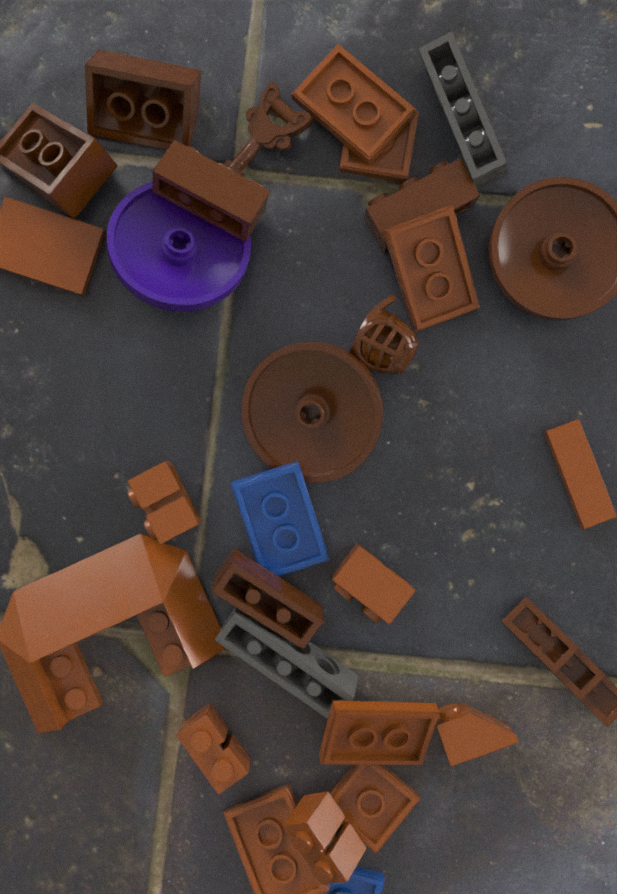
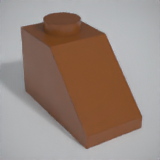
(470, 733)

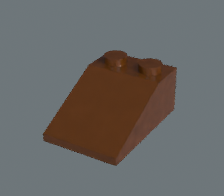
(55, 159)

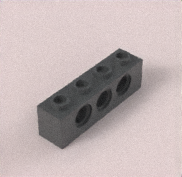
(464, 110)
(304, 672)

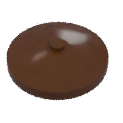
(556, 248)
(312, 408)

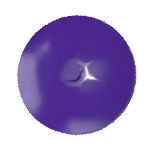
(172, 254)

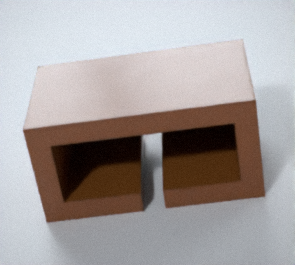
(164, 501)
(372, 584)
(203, 738)
(313, 834)

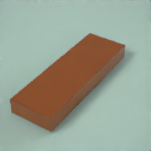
(580, 474)

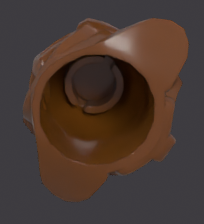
(385, 341)

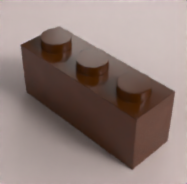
(443, 187)
(209, 190)
(268, 598)

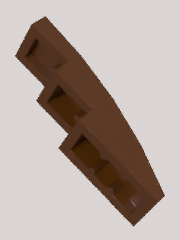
(564, 659)

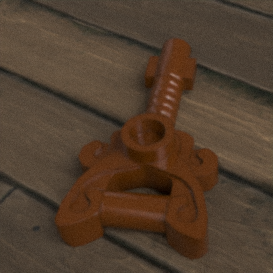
(265, 133)

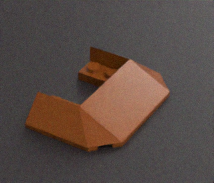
(90, 596)

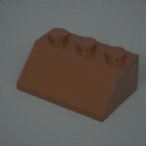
(141, 100)

